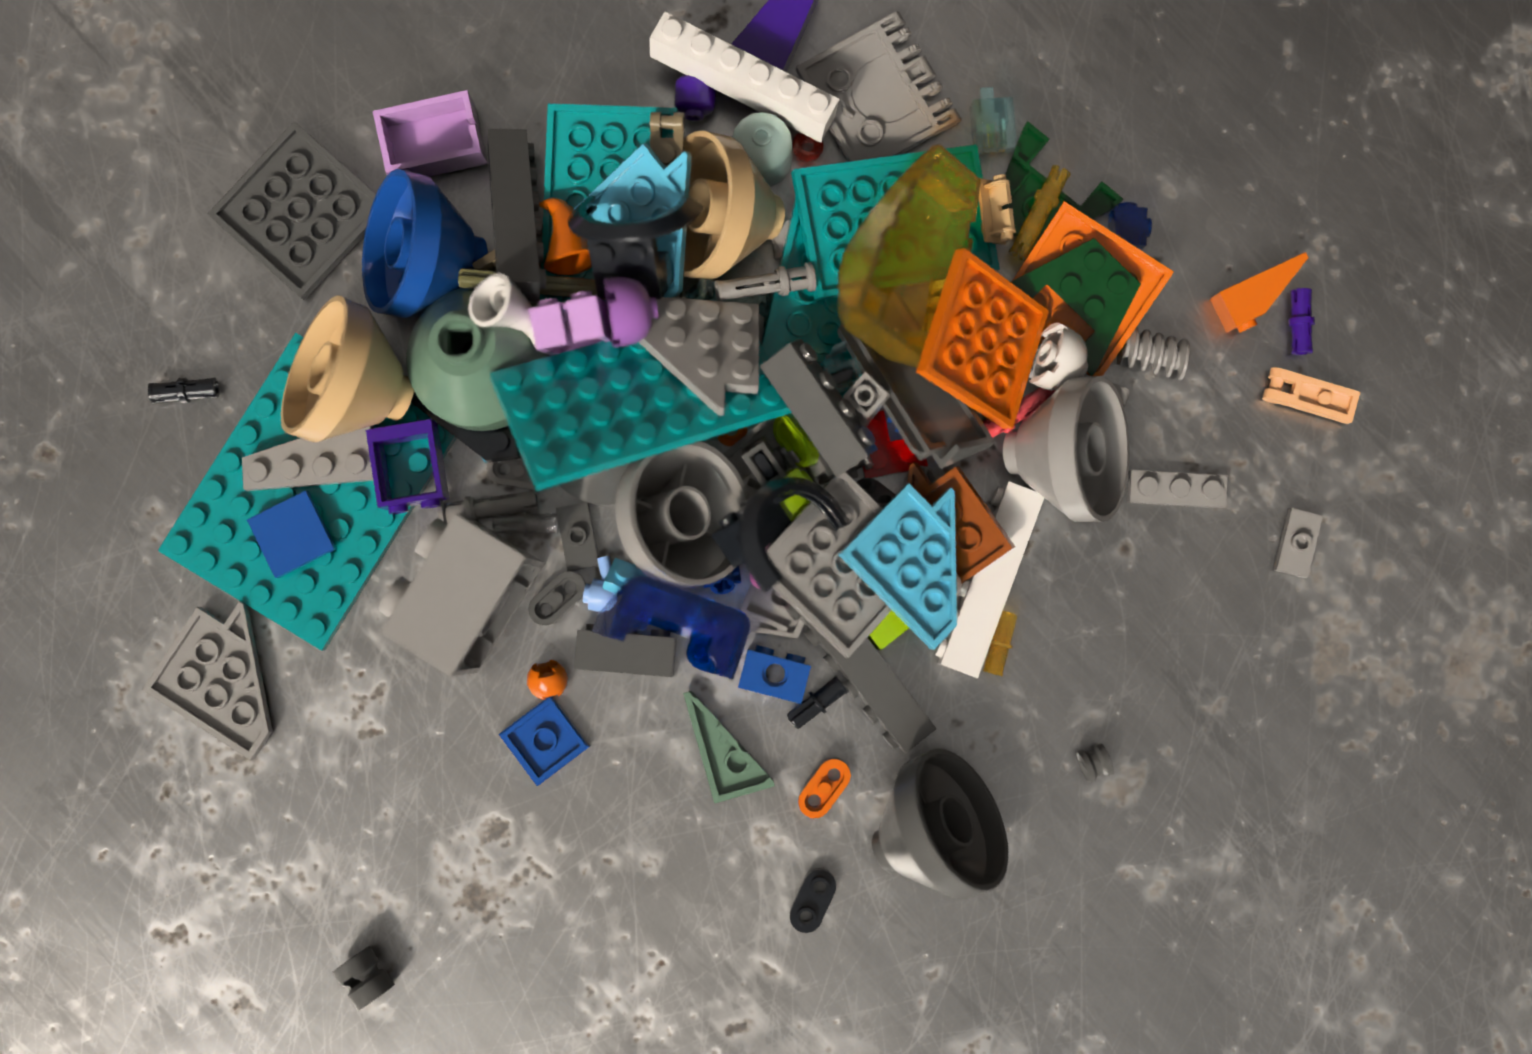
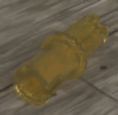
(1000, 644)

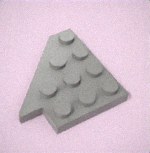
(708, 346)

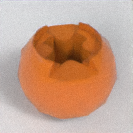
(547, 679)

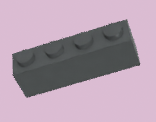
(819, 406)

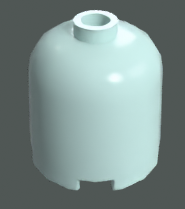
(767, 144)

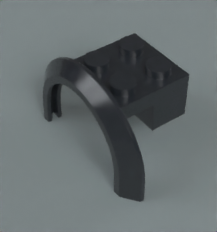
(631, 247)
(761, 521)

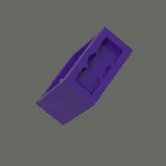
(403, 433)

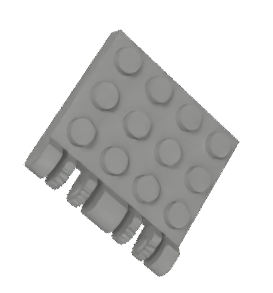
(877, 94)

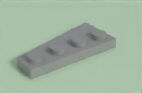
(310, 463)

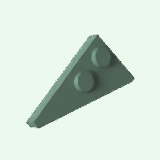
(726, 762)

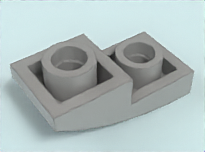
(867, 398)

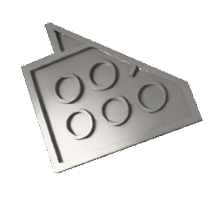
(216, 680)

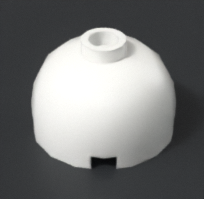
(1059, 357)

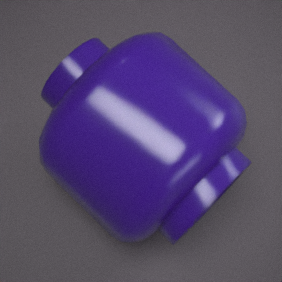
(694, 98)

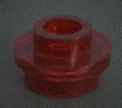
(806, 156)

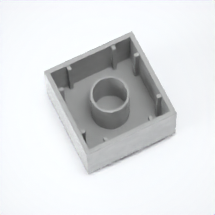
(459, 595)

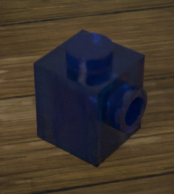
(1130, 223)

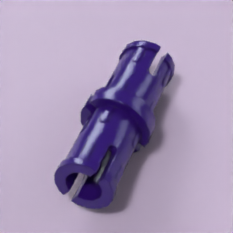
(1301, 321)

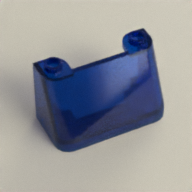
(714, 629)

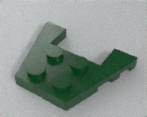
(1027, 180)
(1093, 287)

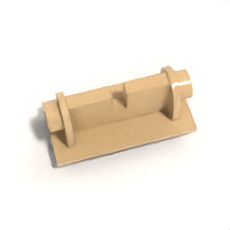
(996, 223)

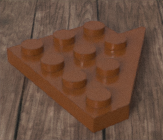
(977, 531)

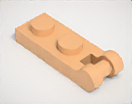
(1312, 395)

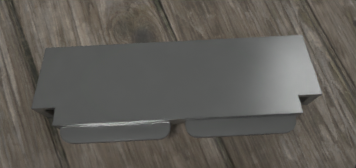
(922, 412)

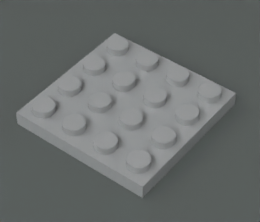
(818, 579)

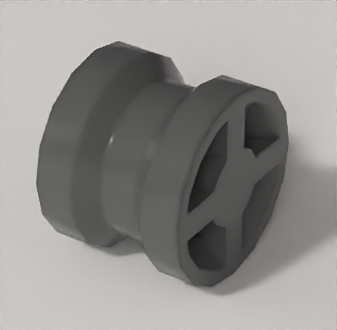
(1095, 763)

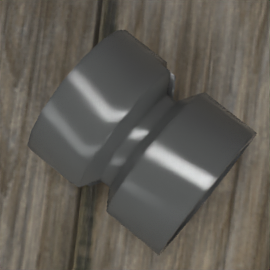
(363, 978)

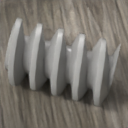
(1157, 352)

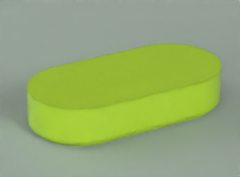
(793, 437)

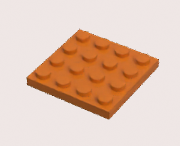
(1071, 229)
(982, 339)

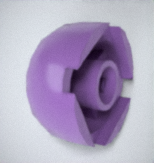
(628, 310)

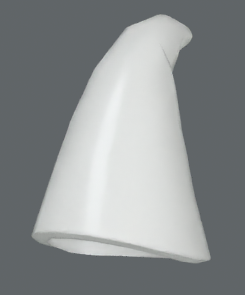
(501, 304)

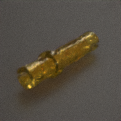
(1045, 201)

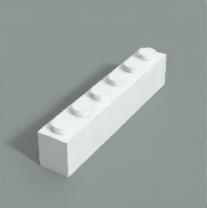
(743, 76)
(988, 590)

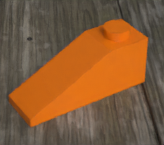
(1252, 298)

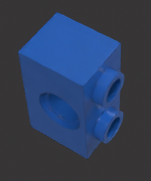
(789, 688)

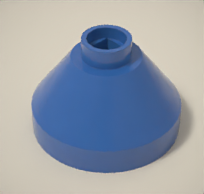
(414, 245)

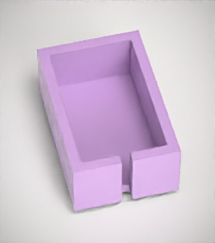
(431, 135)
(570, 324)

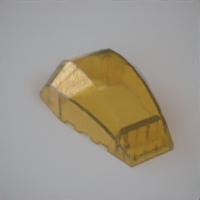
(903, 255)

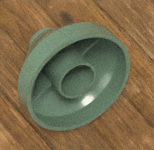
(456, 383)

